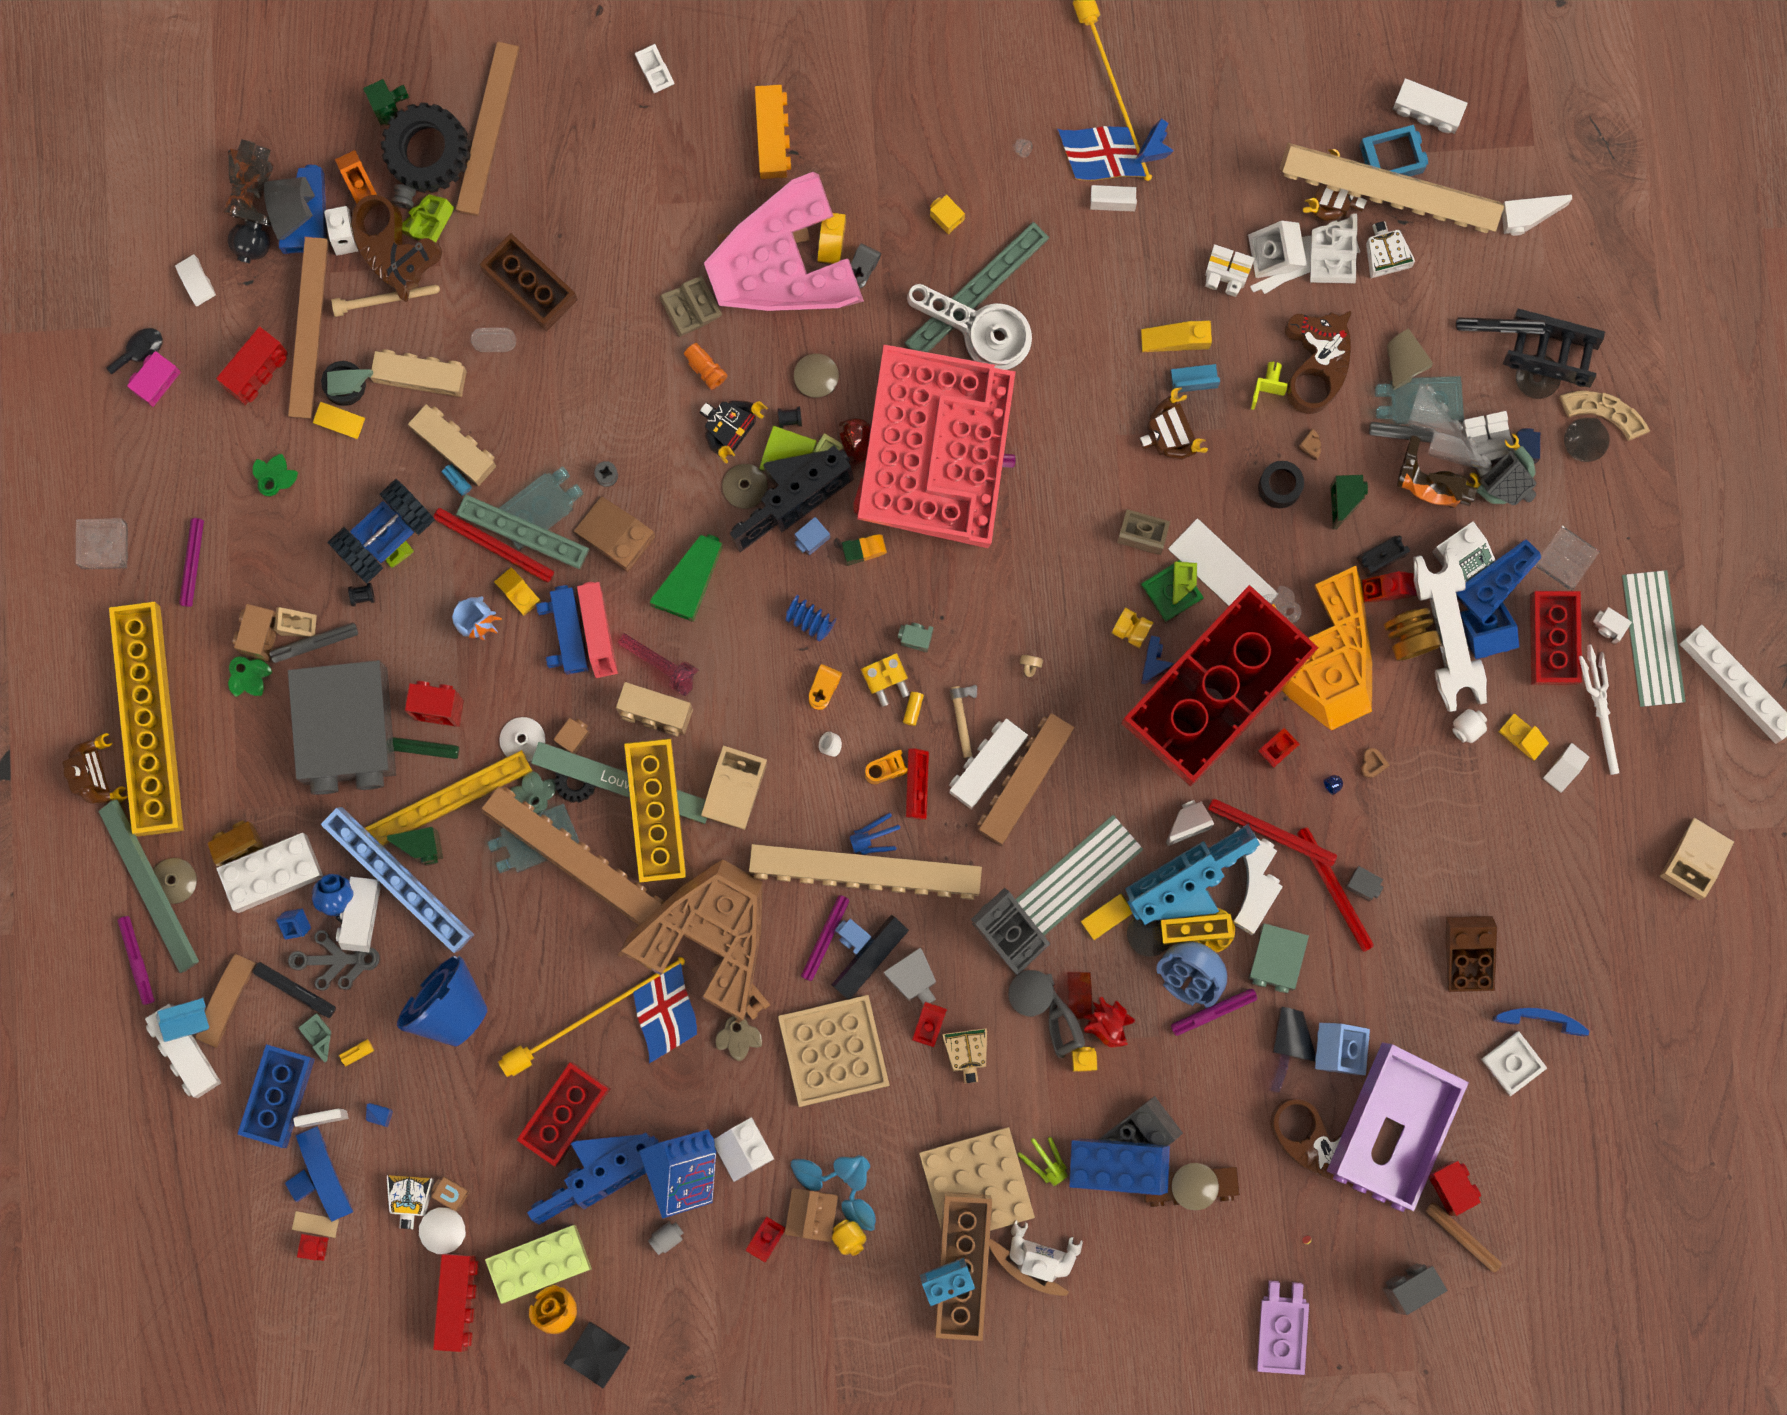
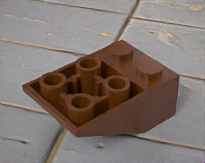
(1471, 953)

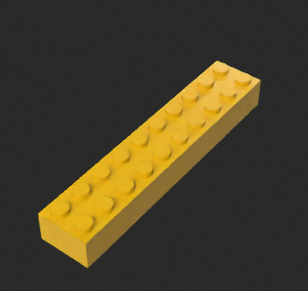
(146, 719)

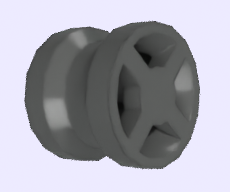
(403, 196)
(606, 479)

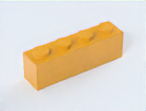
(771, 131)

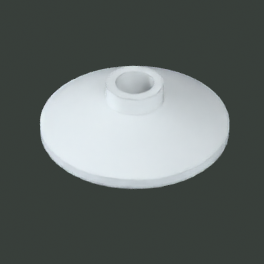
(517, 727)

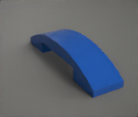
(1569, 1025)
(323, 1174)

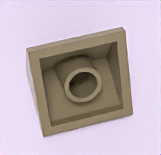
(1143, 532)

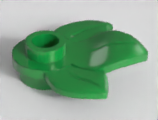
(275, 472)
(250, 678)

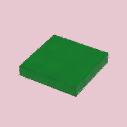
(1160, 592)

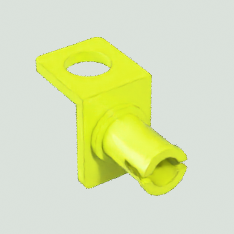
(1270, 383)

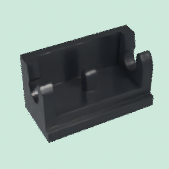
(1383, 555)

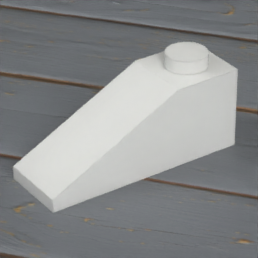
(1526, 213)

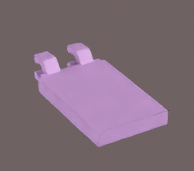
(1283, 1331)

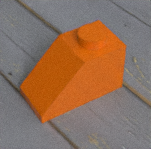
(355, 176)

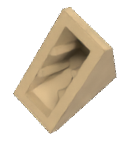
(294, 623)

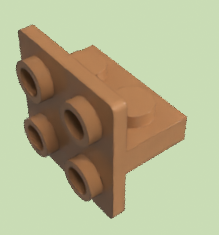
(811, 1215)

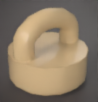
(1034, 662)

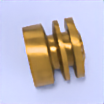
(1412, 634)

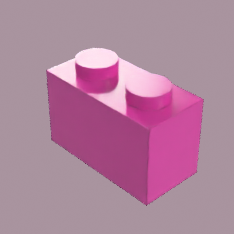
(153, 378)

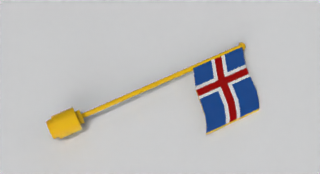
(1102, 150)
(661, 1011)

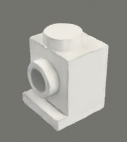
(1611, 624)

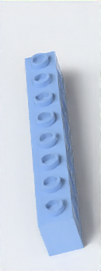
(397, 879)

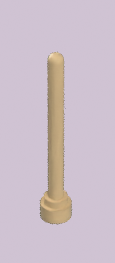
(342, 306)

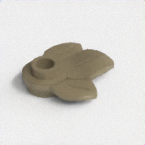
(738, 1041)

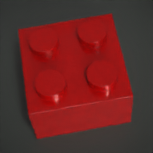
(1454, 1188)

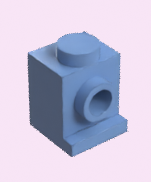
(852, 935)

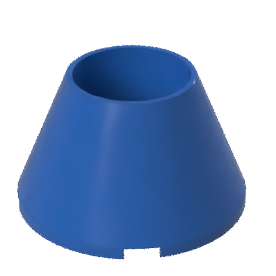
(447, 1005)

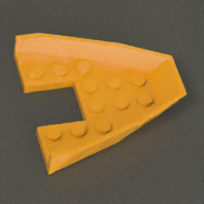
(1338, 676)

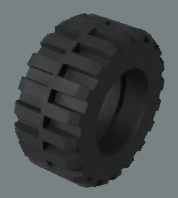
(405, 127)

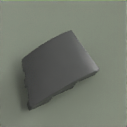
(287, 204)

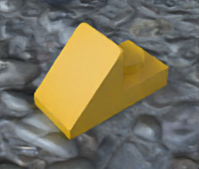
(517, 591)
(1524, 737)

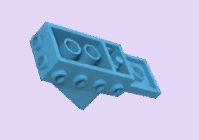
(1185, 891)

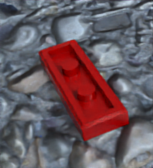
(917, 784)

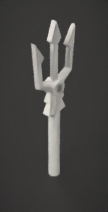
(1599, 697)

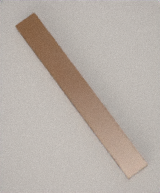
(487, 128)
(308, 327)

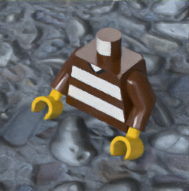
(1333, 204)
(1171, 430)
(87, 775)

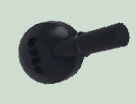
(138, 348)

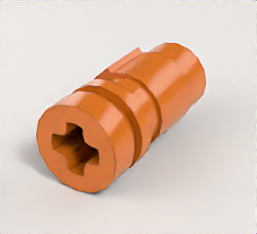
(703, 364)

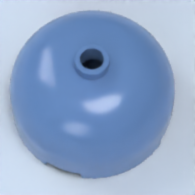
(1199, 963)

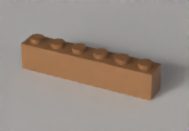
(1026, 779)

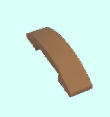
(225, 999)
(1001, 1253)

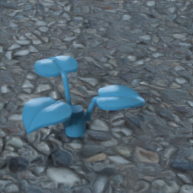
(853, 1172)

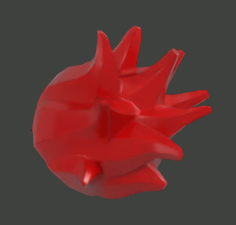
(1108, 1023)

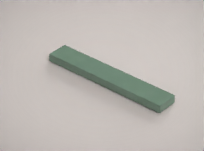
(522, 531)

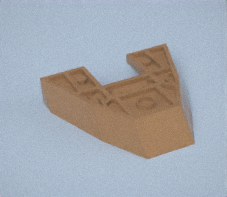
(718, 912)

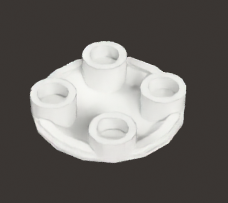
(442, 1230)

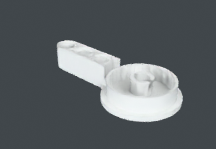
(979, 328)

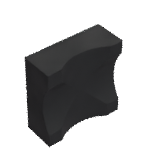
(596, 1355)

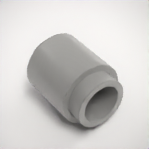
(666, 1237)

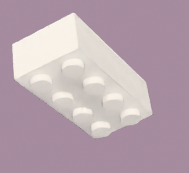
(270, 873)

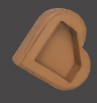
(1373, 763)

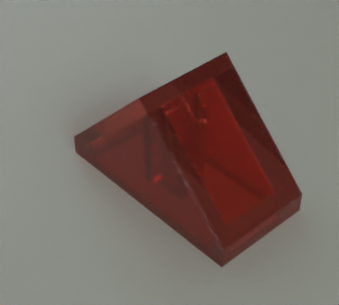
(1079, 993)

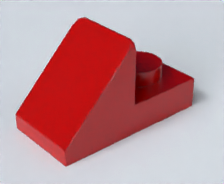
(1278, 748)
(929, 1024)
(765, 1239)

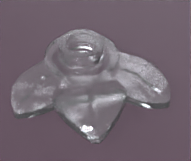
(1284, 600)

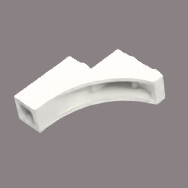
(1260, 889)

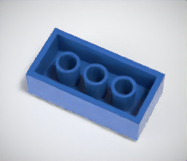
(276, 1096)
(1119, 1166)

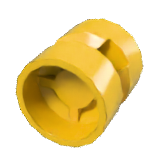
(1132, 627)

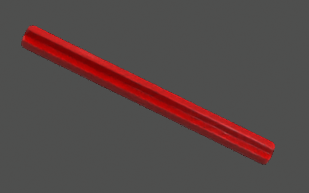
(493, 545)
(1273, 832)
(1339, 897)

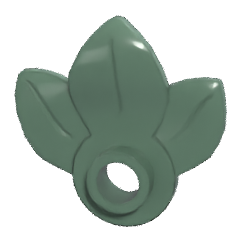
(533, 789)

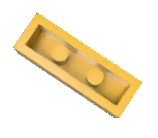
(1197, 929)

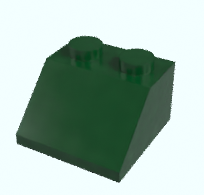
(1346, 496)
(420, 844)

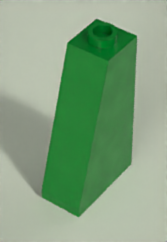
(688, 582)

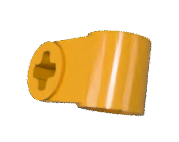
(825, 684)
(887, 767)

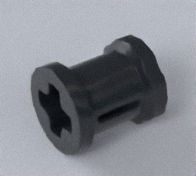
(789, 417)
(361, 594)

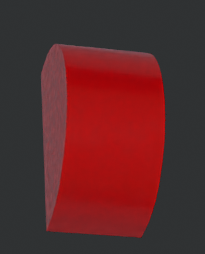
(1219, 686)

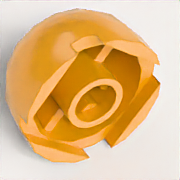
(553, 1310)

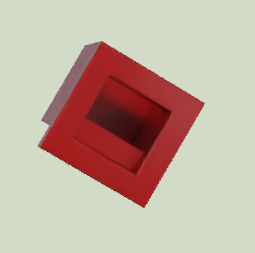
(312, 1247)

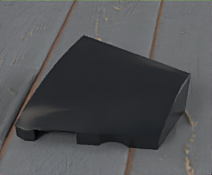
(1293, 1035)

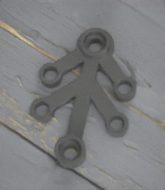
(338, 960)

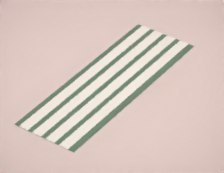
(1653, 638)
(1079, 874)

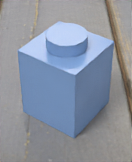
(811, 536)

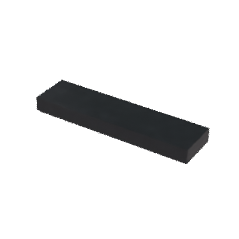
(870, 957)

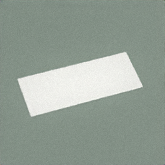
(1217, 563)

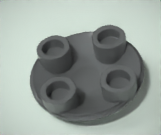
(1031, 993)

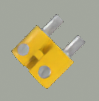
(884, 674)

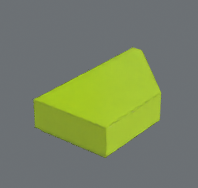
(1183, 580)

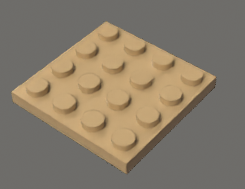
(833, 1051)
(980, 1167)

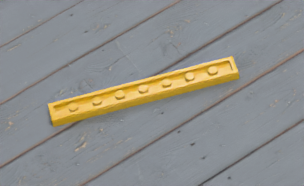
(451, 797)

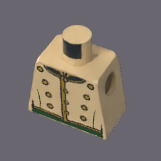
(967, 1052)

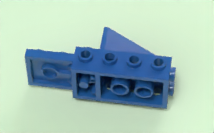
(607, 1168)

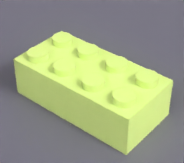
(538, 1264)

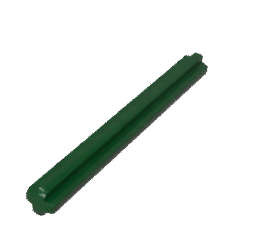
(425, 748)

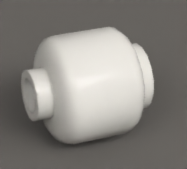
(1469, 726)

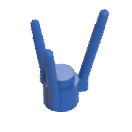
(861, 840)

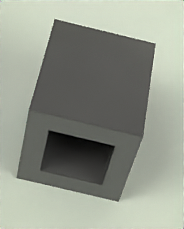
(1365, 884)

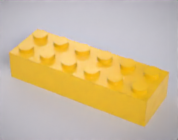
(655, 810)

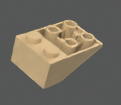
(734, 787)
(1697, 860)

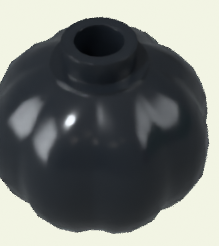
(248, 241)

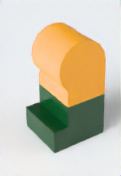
(863, 549)

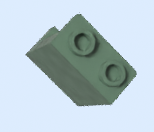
(1278, 958)

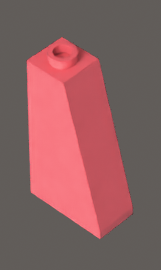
(597, 629)

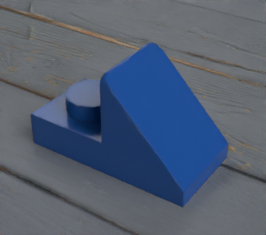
(1153, 147)
(1154, 667)

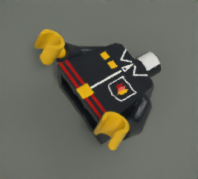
(729, 424)

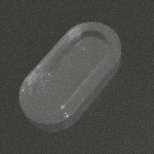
(493, 339)

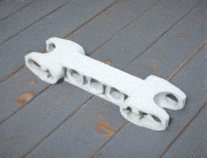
(1441, 591)

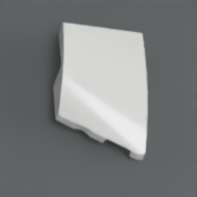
(1334, 252)

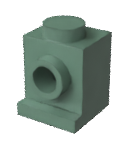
(915, 636)

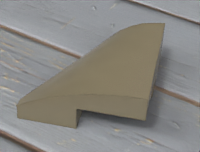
(1406, 358)

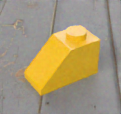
(831, 239)

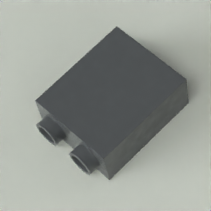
(342, 726)

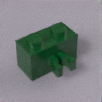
(384, 101)

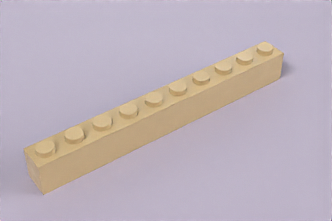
(1391, 187)
(865, 870)

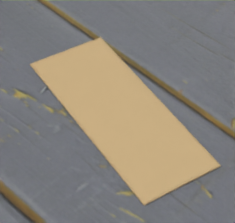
(315, 1224)

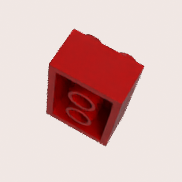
(252, 366)
(434, 704)

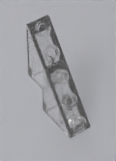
(1447, 440)

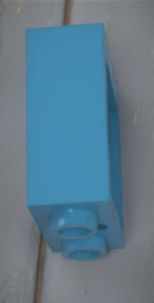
(1370, 157)
(944, 1278)

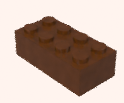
(528, 282)

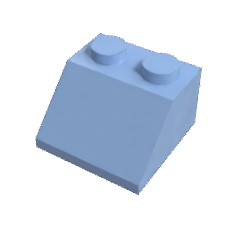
(1342, 1048)

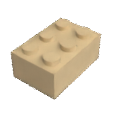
(654, 709)

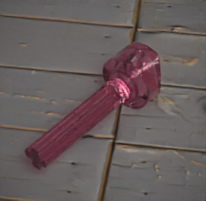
(680, 675)

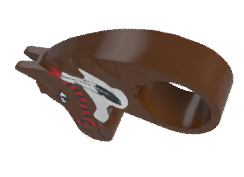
(1330, 348)
(1314, 1151)

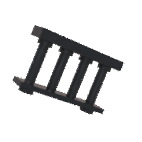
(1567, 333)

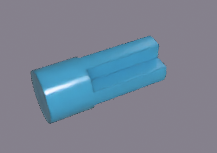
(456, 479)

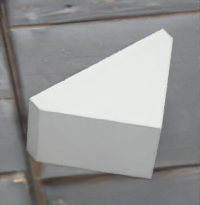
(1566, 767)

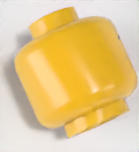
(848, 1237)

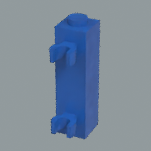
(569, 630)

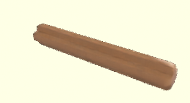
(1463, 1237)

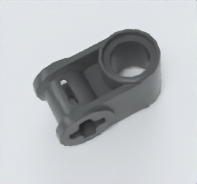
(864, 263)

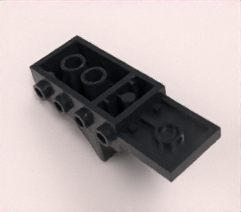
(800, 487)

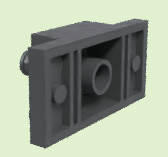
(1010, 931)

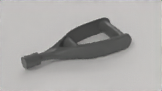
(1054, 1013)

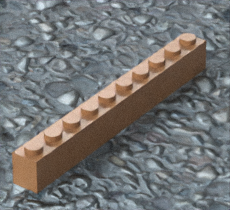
(570, 856)

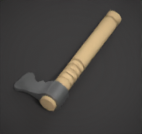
(956, 695)

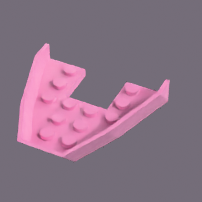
(762, 264)

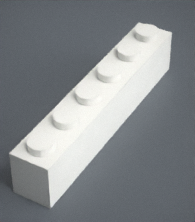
(1737, 683)

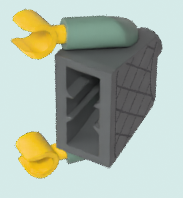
(1509, 479)

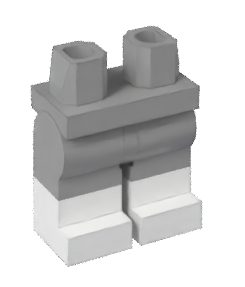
(1489, 436)

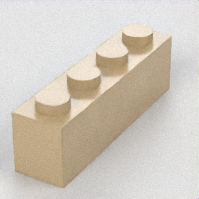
(418, 373)
(452, 445)

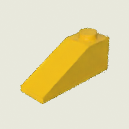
(1177, 337)

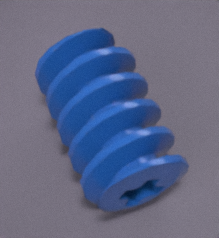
(809, 619)

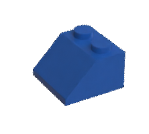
(1494, 636)

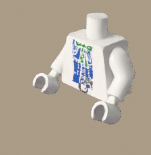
(1041, 1260)

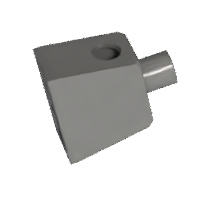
(913, 977)

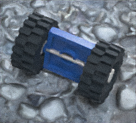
(381, 531)

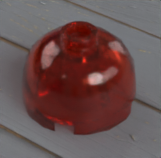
(855, 438)

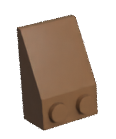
(615, 533)

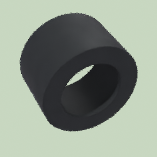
(1276, 500)

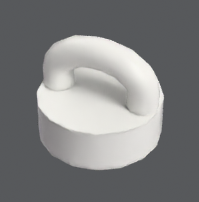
(830, 744)

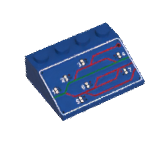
(681, 1172)

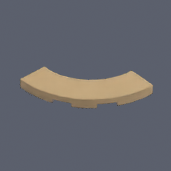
(1606, 407)

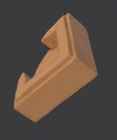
(1311, 445)

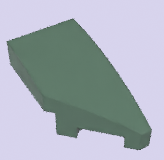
(346, 381)
(317, 1034)

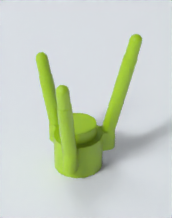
(1055, 1172)

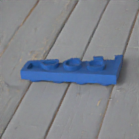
(1497, 581)

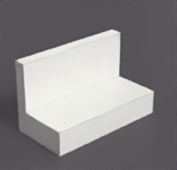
(1113, 198)

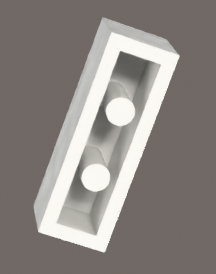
(1429, 106)
(359, 915)

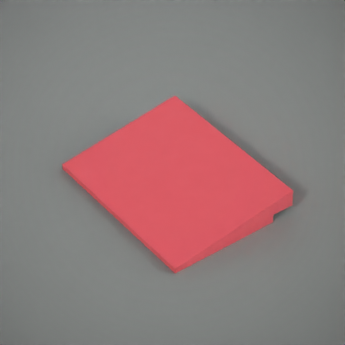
(936, 445)

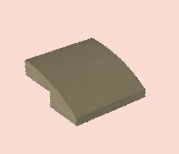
(690, 306)

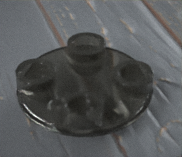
(1586, 439)
(1146, 938)

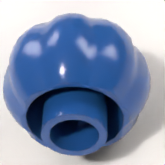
(332, 894)

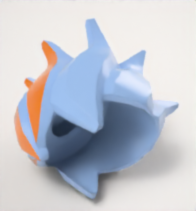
(474, 618)

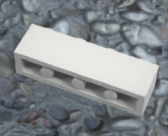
(988, 763)
(186, 1060)

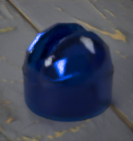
(1333, 784)

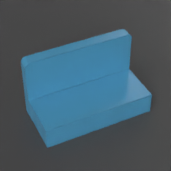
(1195, 378)
(182, 1020)

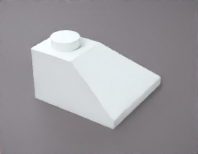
(1190, 822)

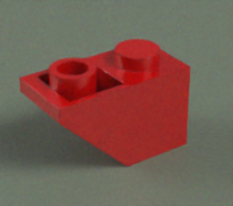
(1389, 587)

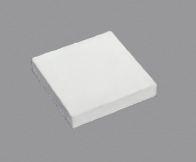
(1514, 1063)
(320, 1118)

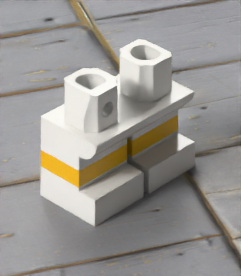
(1218, 271)

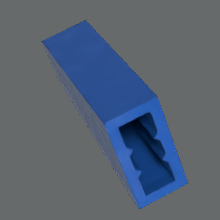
(316, 225)

